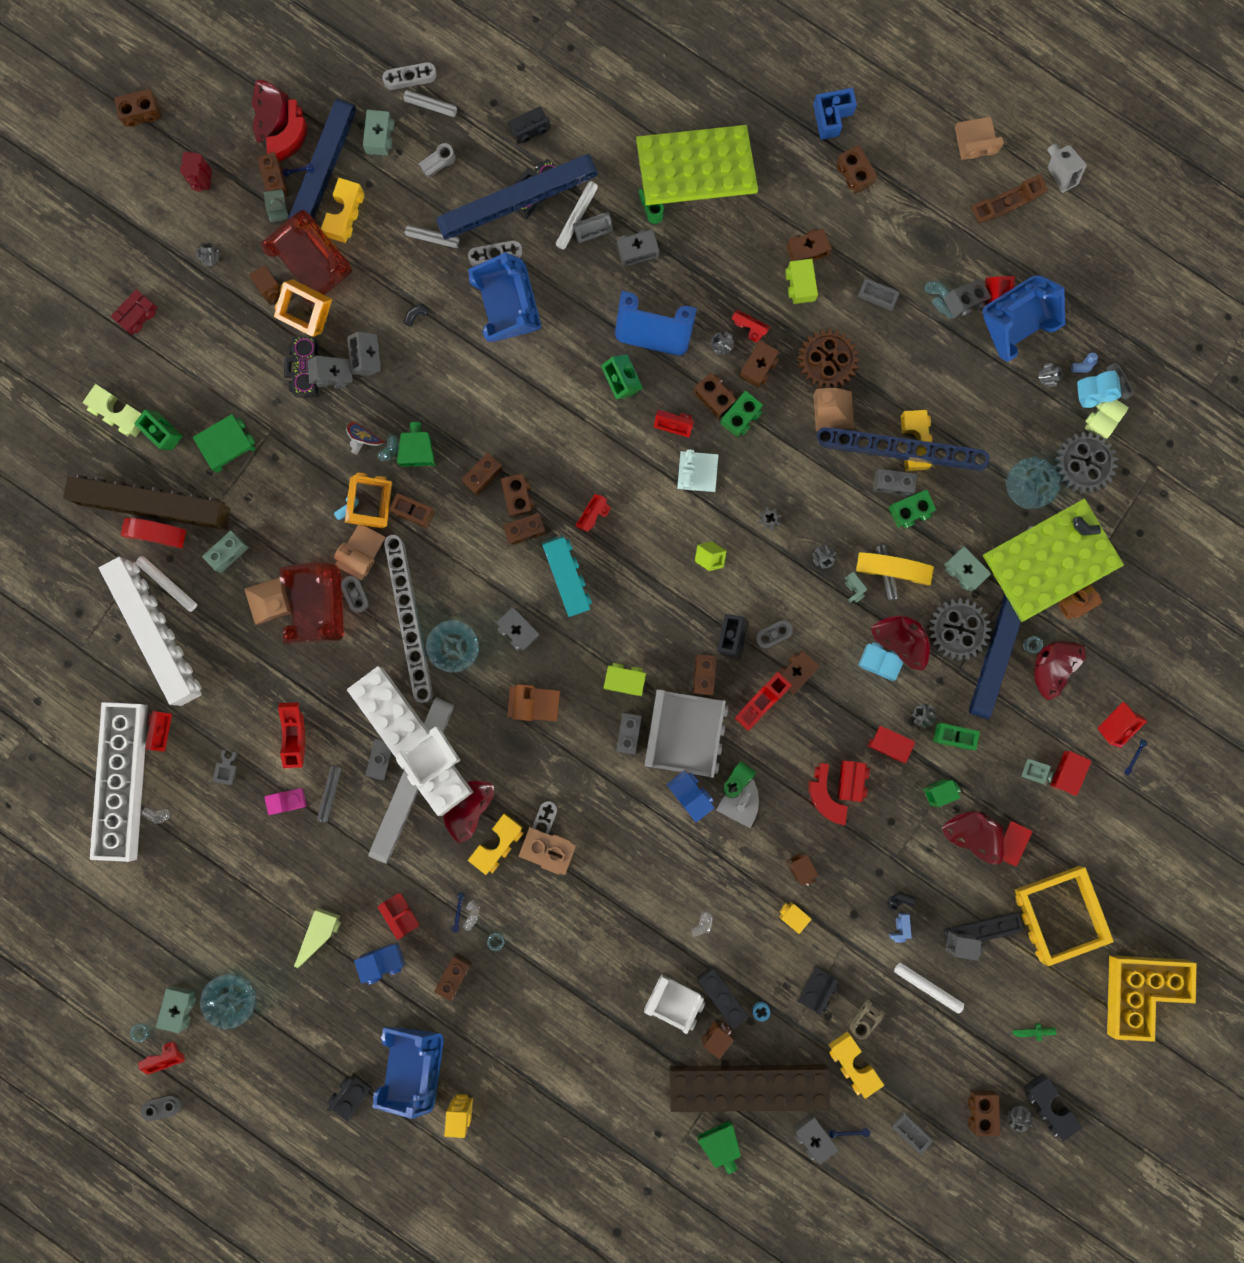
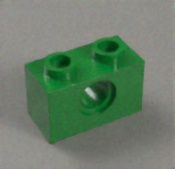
(621, 376)
(158, 429)

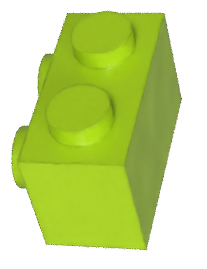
(802, 281)
(624, 680)

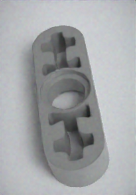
(397, 84)
(480, 250)
(542, 812)

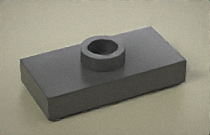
(593, 227)
(878, 294)
(379, 760)
(912, 1132)

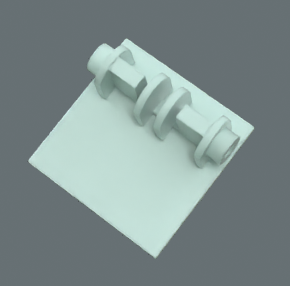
(697, 471)

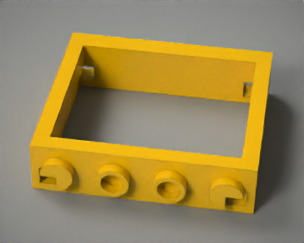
(1092, 905)

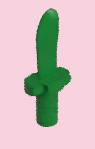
(1038, 1032)

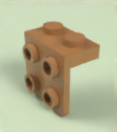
(977, 138)

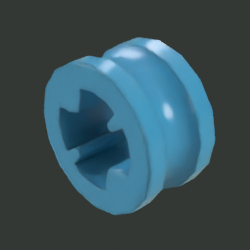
(759, 1005)

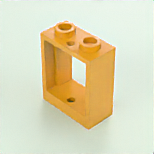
(320, 310)
(378, 481)

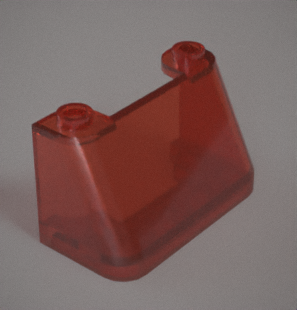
(308, 253)
(314, 603)

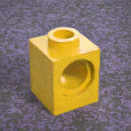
(794, 917)

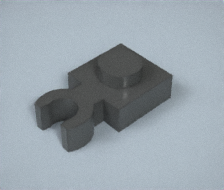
(225, 771)

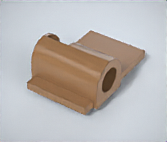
(359, 552)
(548, 851)

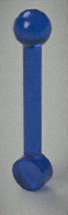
(287, 172)
(1143, 743)
(455, 928)
(865, 1132)

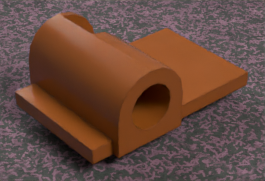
(1073, 607)
(532, 703)

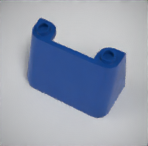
(506, 297)
(1023, 311)
(653, 330)
(410, 1073)

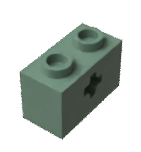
(378, 132)
(225, 552)
(976, 571)
(168, 1016)

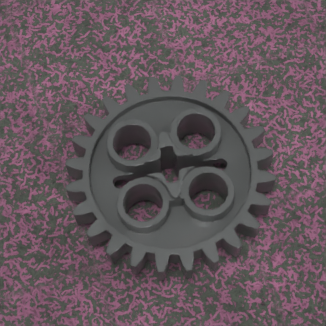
(1091, 447)
(955, 646)

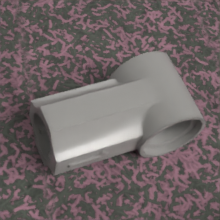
(436, 162)

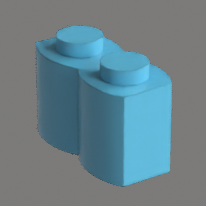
(1099, 389)
(880, 661)

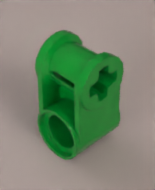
(653, 218)
(740, 777)

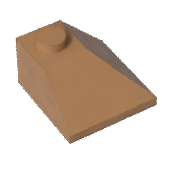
(833, 408)
(268, 601)

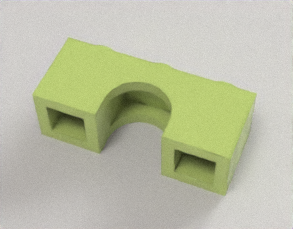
(102, 402)

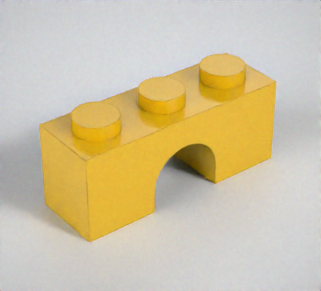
(340, 225)
(917, 424)
(485, 858)
(865, 1079)
(458, 1116)

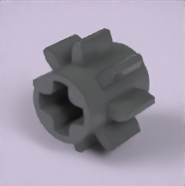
(207, 254)
(722, 343)
(1050, 375)
(774, 520)
(824, 556)
(924, 715)
(1020, 1118)

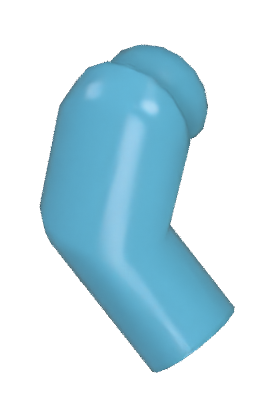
(341, 513)

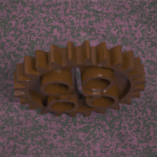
(841, 348)

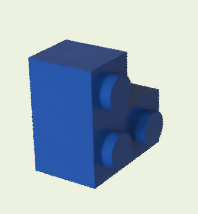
(830, 109)
(694, 800)
(378, 962)

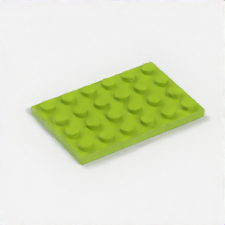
(696, 165)
(1051, 561)

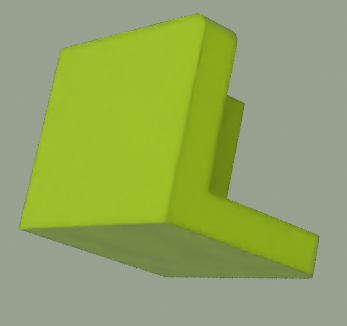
(710, 556)

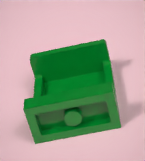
(224, 442)

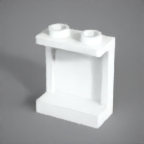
(427, 757)
(675, 1003)

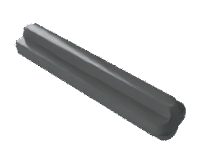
(890, 583)
(329, 794)

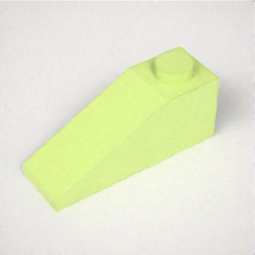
(320, 930)

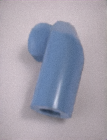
(1087, 365)

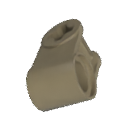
(867, 1019)

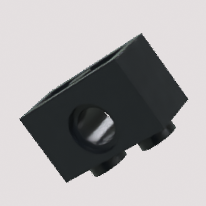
(733, 636)

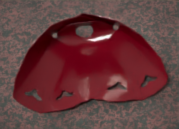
(272, 112)
(904, 640)
(1057, 666)
(468, 810)
(977, 834)

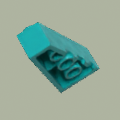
(566, 576)

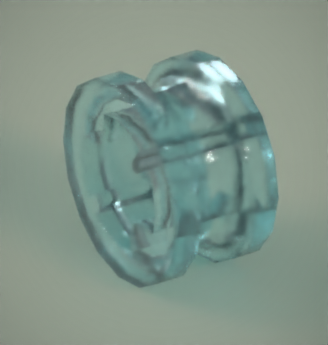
(1036, 649)
(491, 937)
(133, 1034)

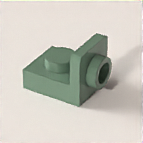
(275, 205)
(856, 585)
(1038, 772)

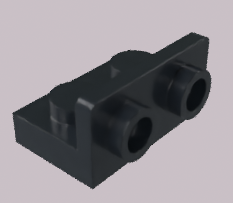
(529, 125)
(818, 990)
(349, 1097)

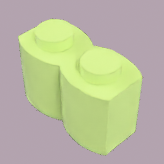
(1105, 418)

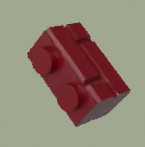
(196, 171)
(134, 312)

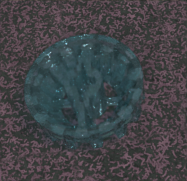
(1022, 488)
(440, 634)
(216, 1009)

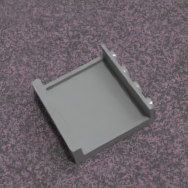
(686, 733)

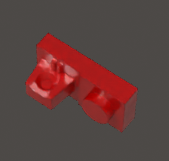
(757, 327)
(675, 424)
(596, 507)
(158, 731)
(169, 1057)

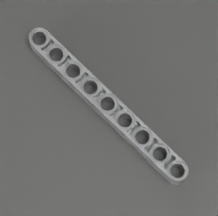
(403, 610)
(405, 793)

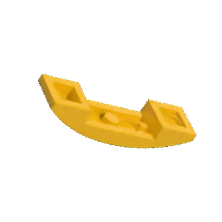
(895, 567)

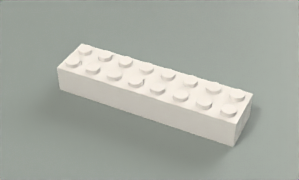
(151, 631)
(402, 727)
(119, 782)

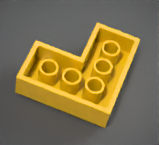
(1136, 987)

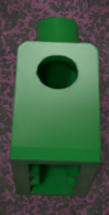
(415, 448)
(721, 1146)

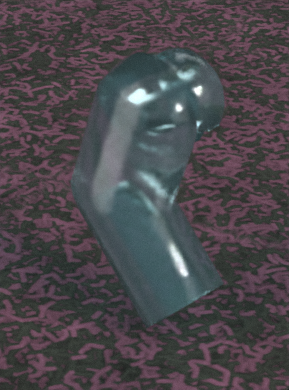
(936, 287)
(942, 307)
(390, 450)

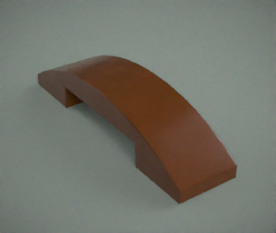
(1010, 200)

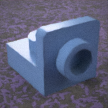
(903, 925)

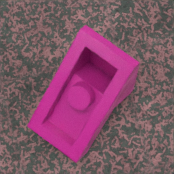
(285, 801)

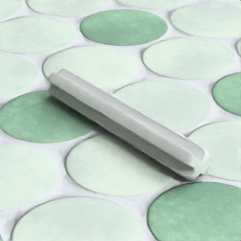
(576, 215)
(166, 583)
(929, 988)

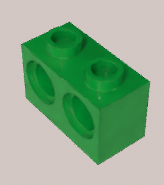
(738, 412)
(911, 506)
(956, 736)
(942, 792)

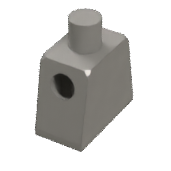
(1065, 166)

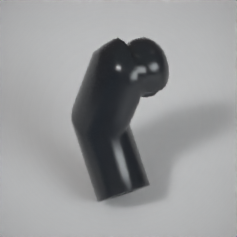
(413, 312)
(1083, 528)
(900, 898)

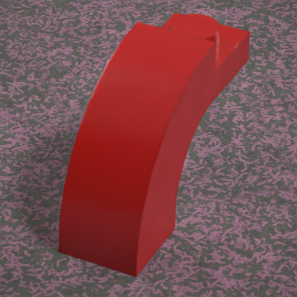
(292, 137)
(153, 532)
(762, 701)
(293, 735)
(821, 799)

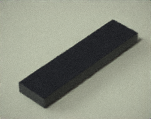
(991, 927)

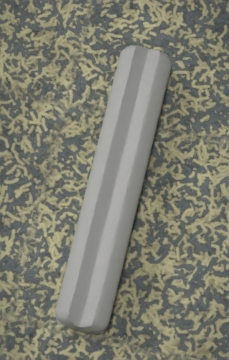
(430, 103)
(431, 236)

